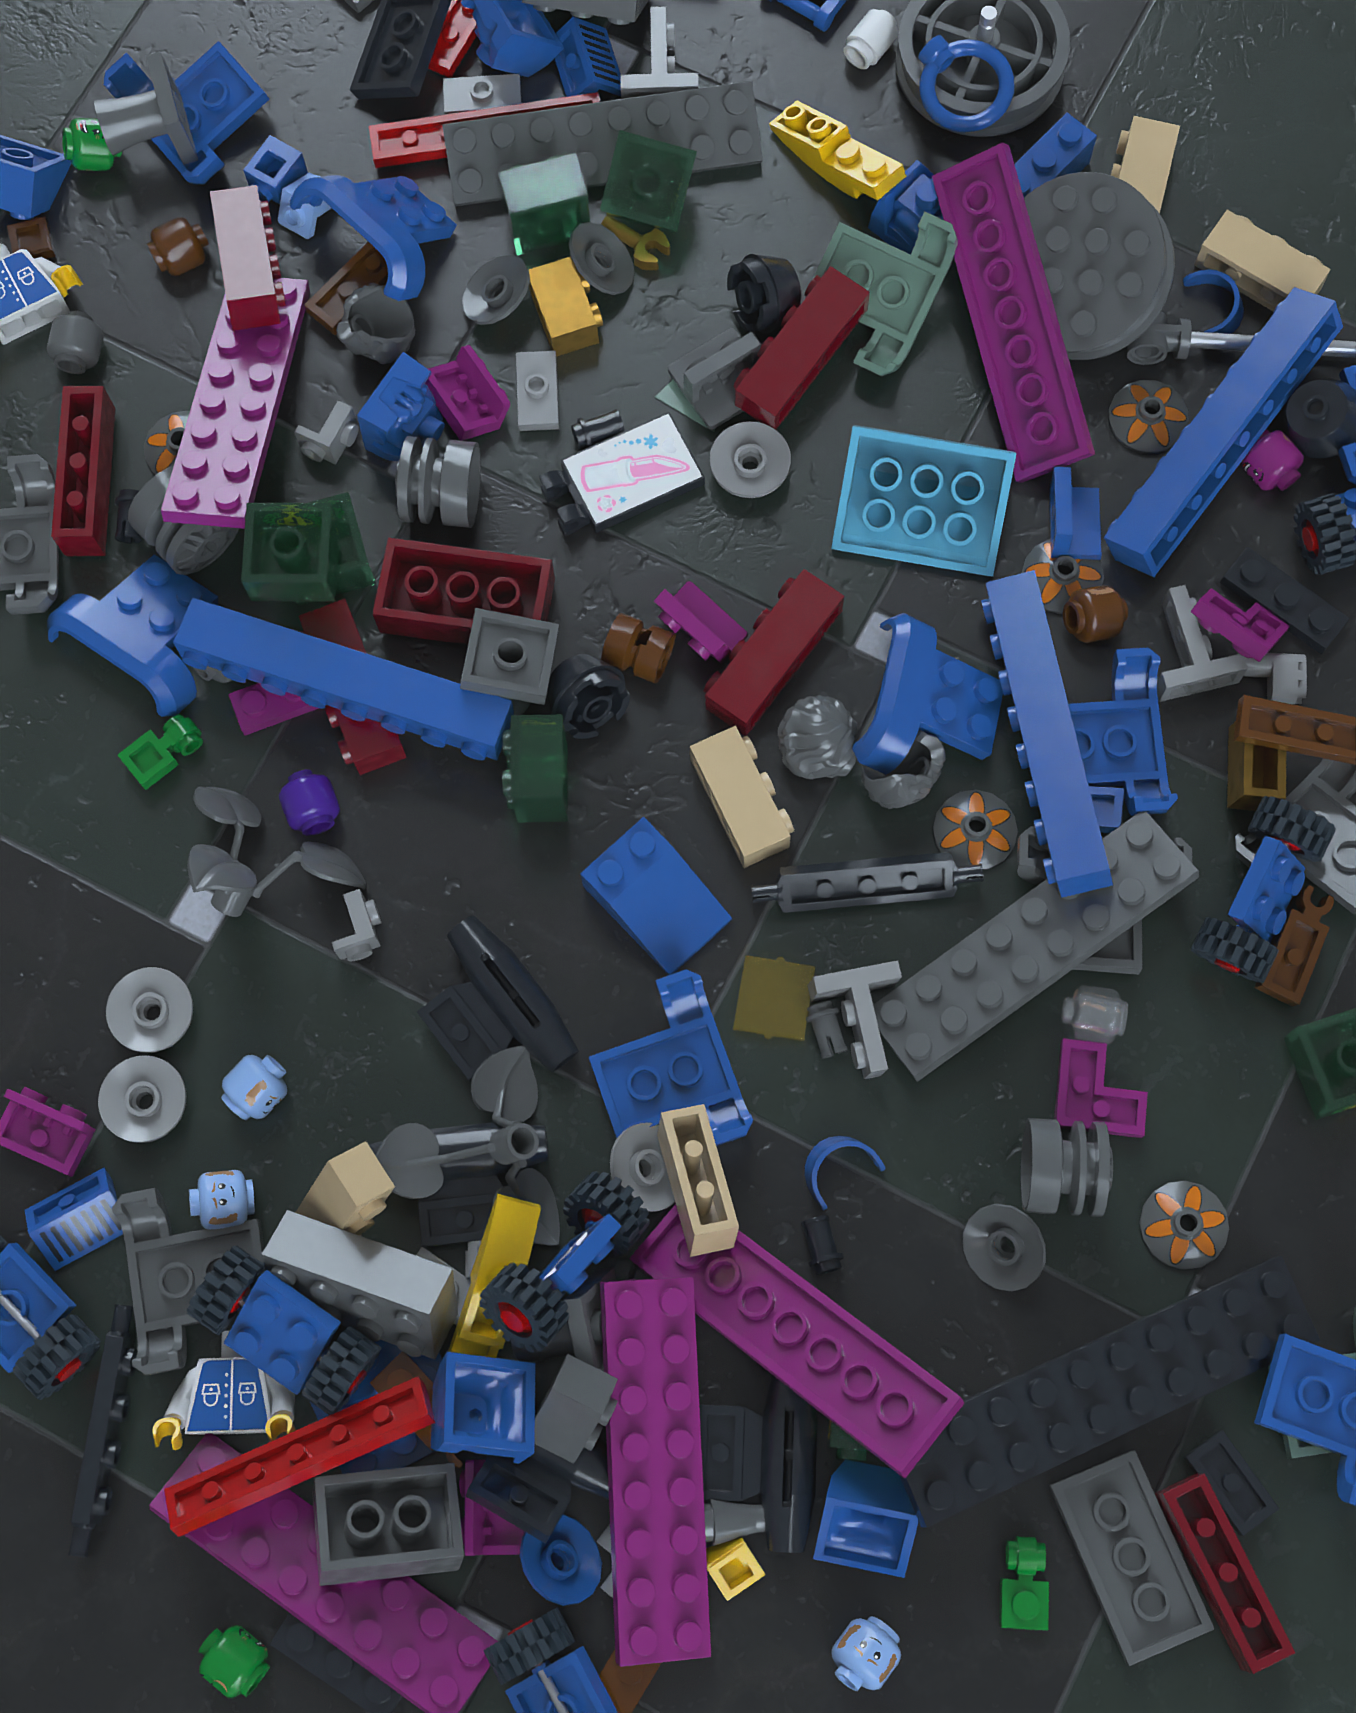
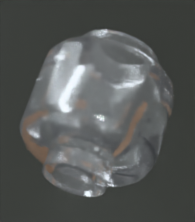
(1095, 1014)

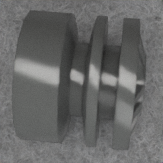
(431, 481)
(183, 546)
(1069, 1167)

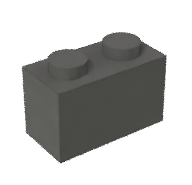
(574, 1409)

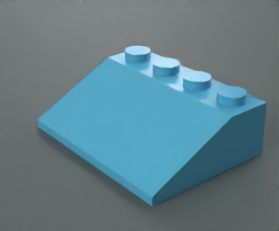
(923, 500)

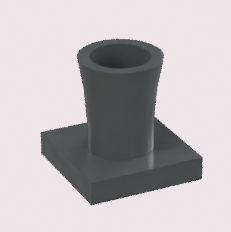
(148, 115)
(509, 657)
(583, 1329)

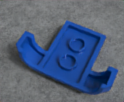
(216, 102)
(390, 217)
(137, 629)
(928, 694)
(1124, 736)
(674, 1067)
(1314, 1400)

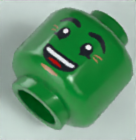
(86, 146)
(233, 1661)

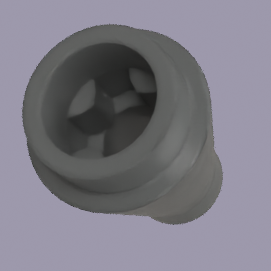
(731, 1520)

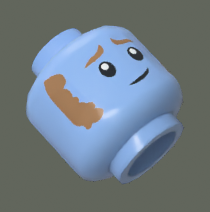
(254, 1087)
(222, 1199)
(866, 1654)

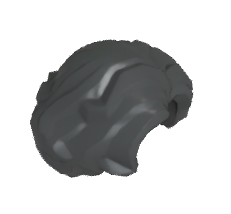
(376, 324)
(818, 738)
(911, 778)

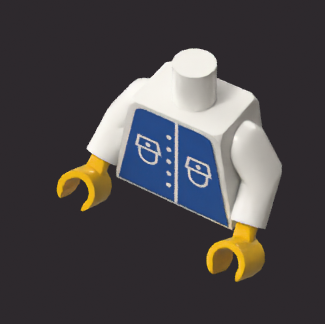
(31, 292)
(227, 1398)

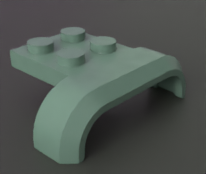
(898, 285)

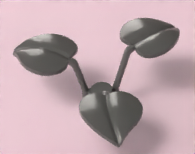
(235, 883)
(510, 1091)

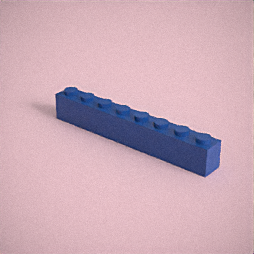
(1223, 431)
(343, 679)
(1048, 736)

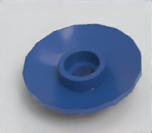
(575, 1559)

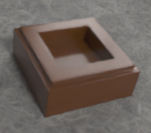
(33, 236)

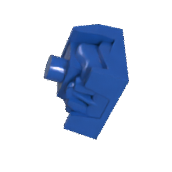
(513, 36)
(901, 209)
(400, 409)
(484, 1406)
(867, 1520)

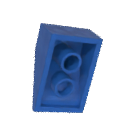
(655, 896)

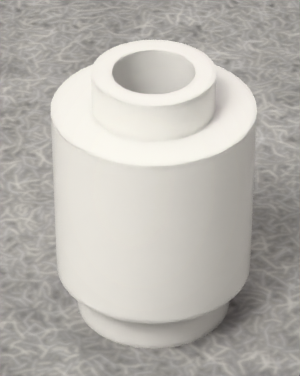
(871, 38)

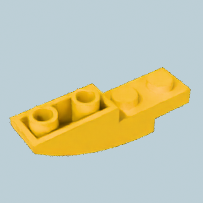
(834, 155)
(505, 1241)

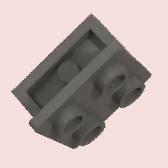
(710, 372)

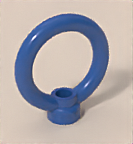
(938, 56)

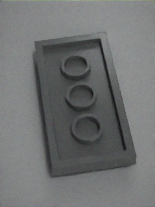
(1131, 1558)

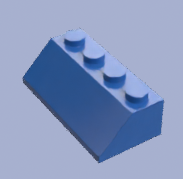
(29, 177)

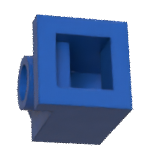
(274, 168)

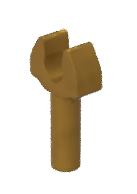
(640, 243)

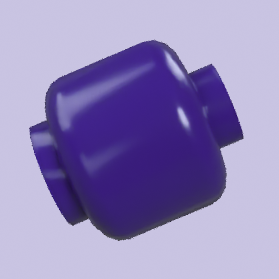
(309, 802)

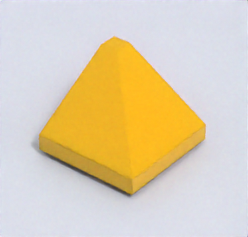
(732, 1567)

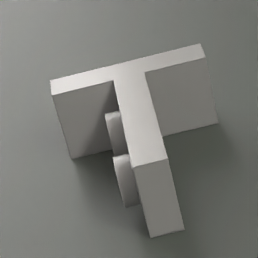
(663, 67)
(1194, 652)
(859, 1009)

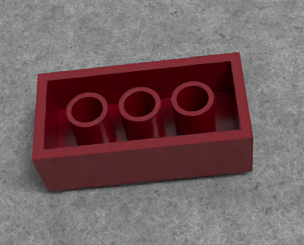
(436, 587)

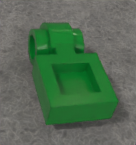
(151, 757)
(1024, 1600)

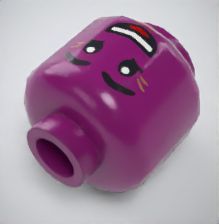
(1273, 461)

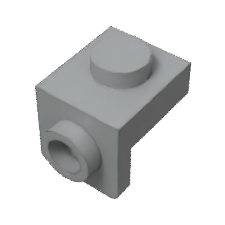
(336, 434)
(364, 918)

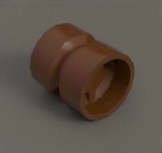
(636, 647)

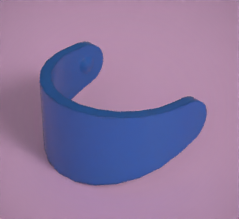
(1223, 280)
(821, 1150)

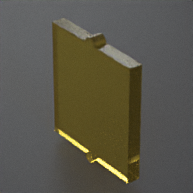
(773, 998)

